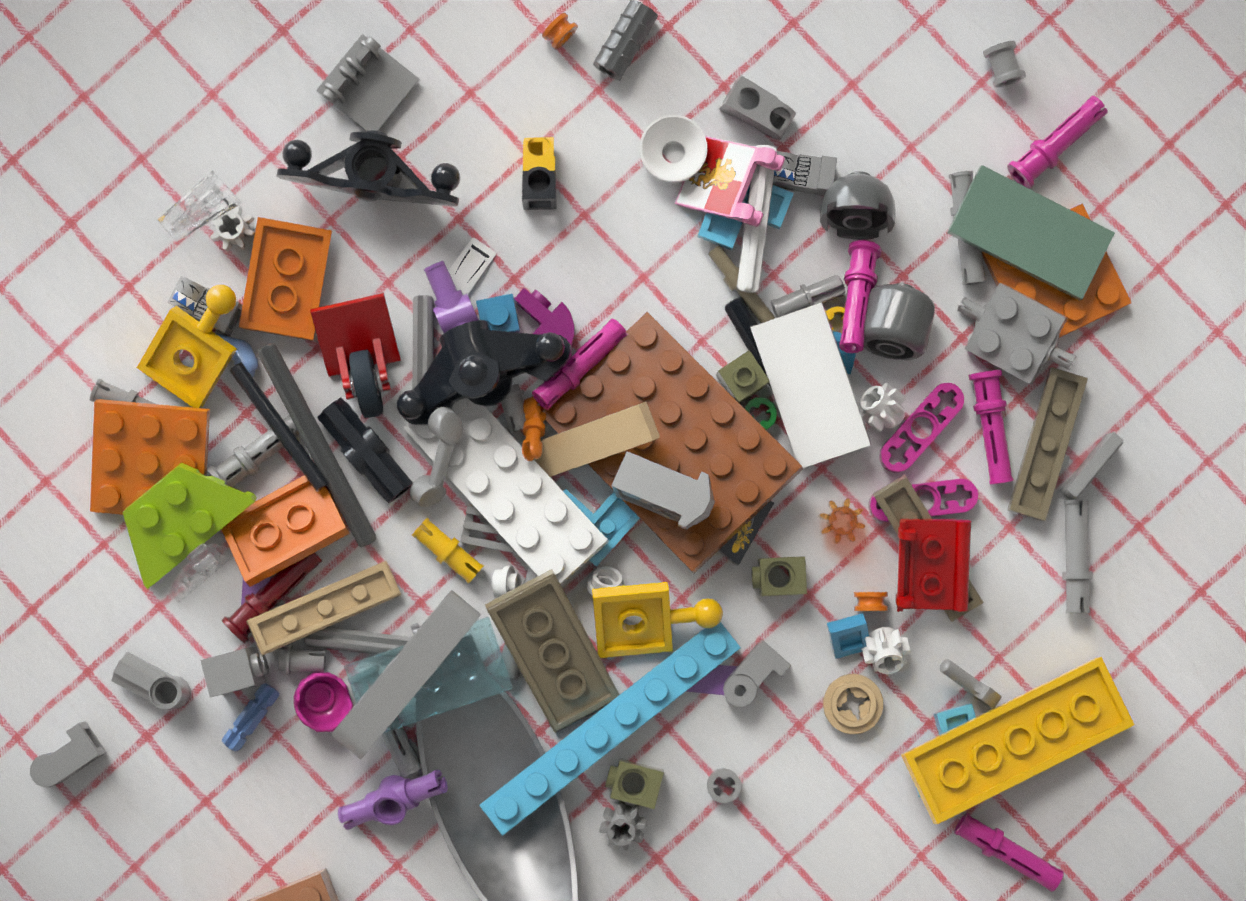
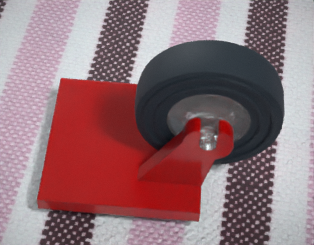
(355, 338)

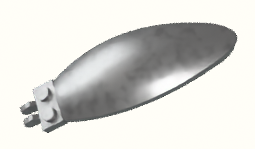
(479, 753)

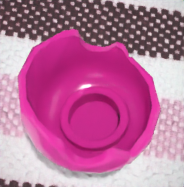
(322, 701)

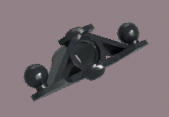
(369, 144)
(481, 367)

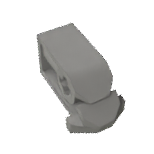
(664, 490)

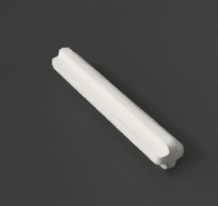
(755, 237)

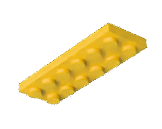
(1017, 740)

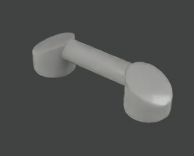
(449, 428)

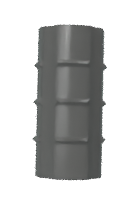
(625, 40)

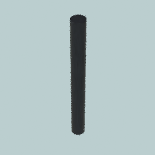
(279, 426)

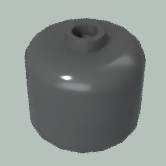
(898, 322)

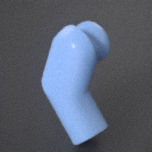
(243, 353)

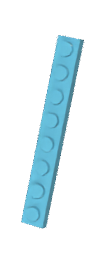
(608, 727)

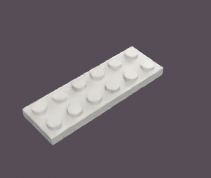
(515, 494)

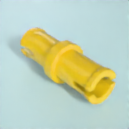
(447, 550)

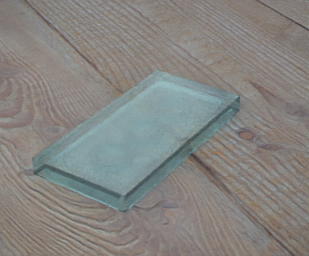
(465, 676)

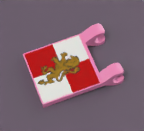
(725, 180)

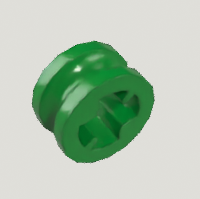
(755, 403)

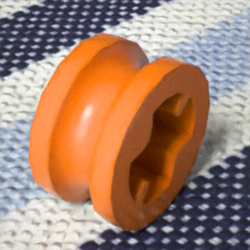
(559, 31)
(870, 601)

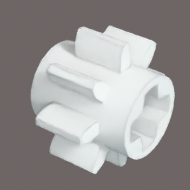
(242, 228)
(883, 407)
(886, 650)

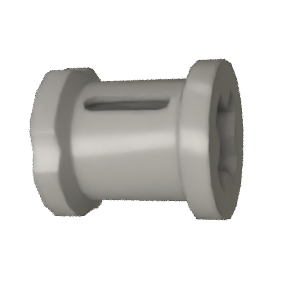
(1004, 64)

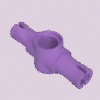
(451, 305)
(392, 799)

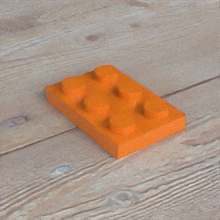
(284, 278)
(283, 529)

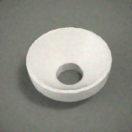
(673, 130)

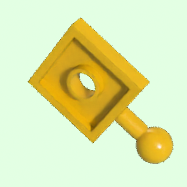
(209, 350)
(654, 631)

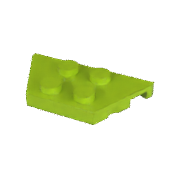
(178, 518)

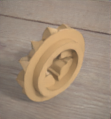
(869, 711)

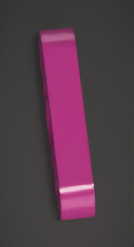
(946, 413)
(949, 487)

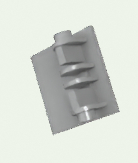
(368, 84)

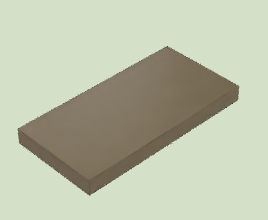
(552, 650)

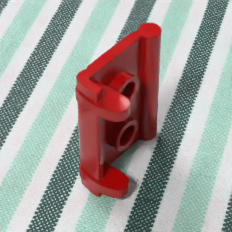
(933, 564)

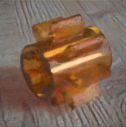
(851, 525)

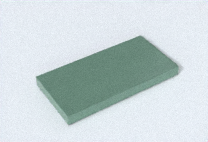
(1030, 232)

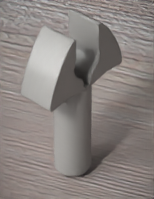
(970, 684)

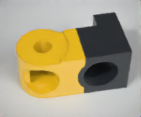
(539, 174)

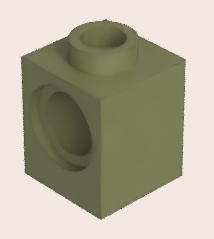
(743, 377)
(797, 576)
(647, 795)

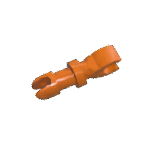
(533, 429)

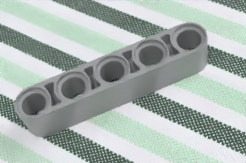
(405, 674)

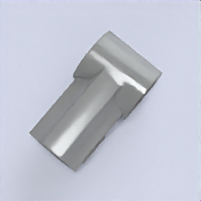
(149, 681)

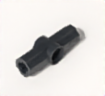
(365, 450)

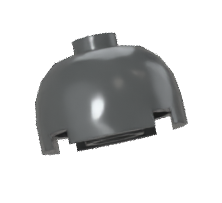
(858, 207)

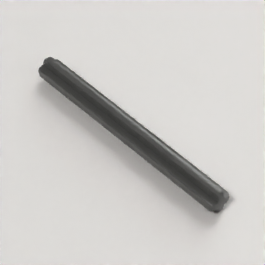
(316, 444)

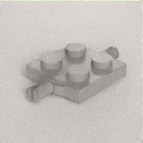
(1016, 333)

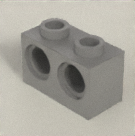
(234, 671)

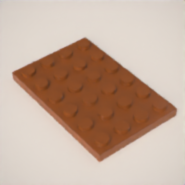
(698, 433)

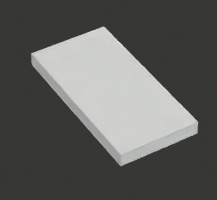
(811, 385)

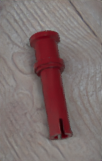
(269, 596)

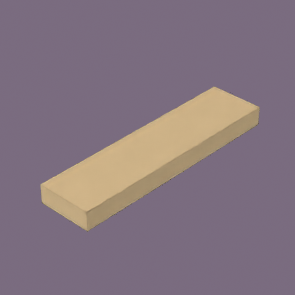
(597, 439)
(323, 608)

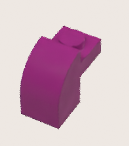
(558, 321)

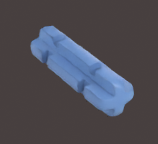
(250, 717)

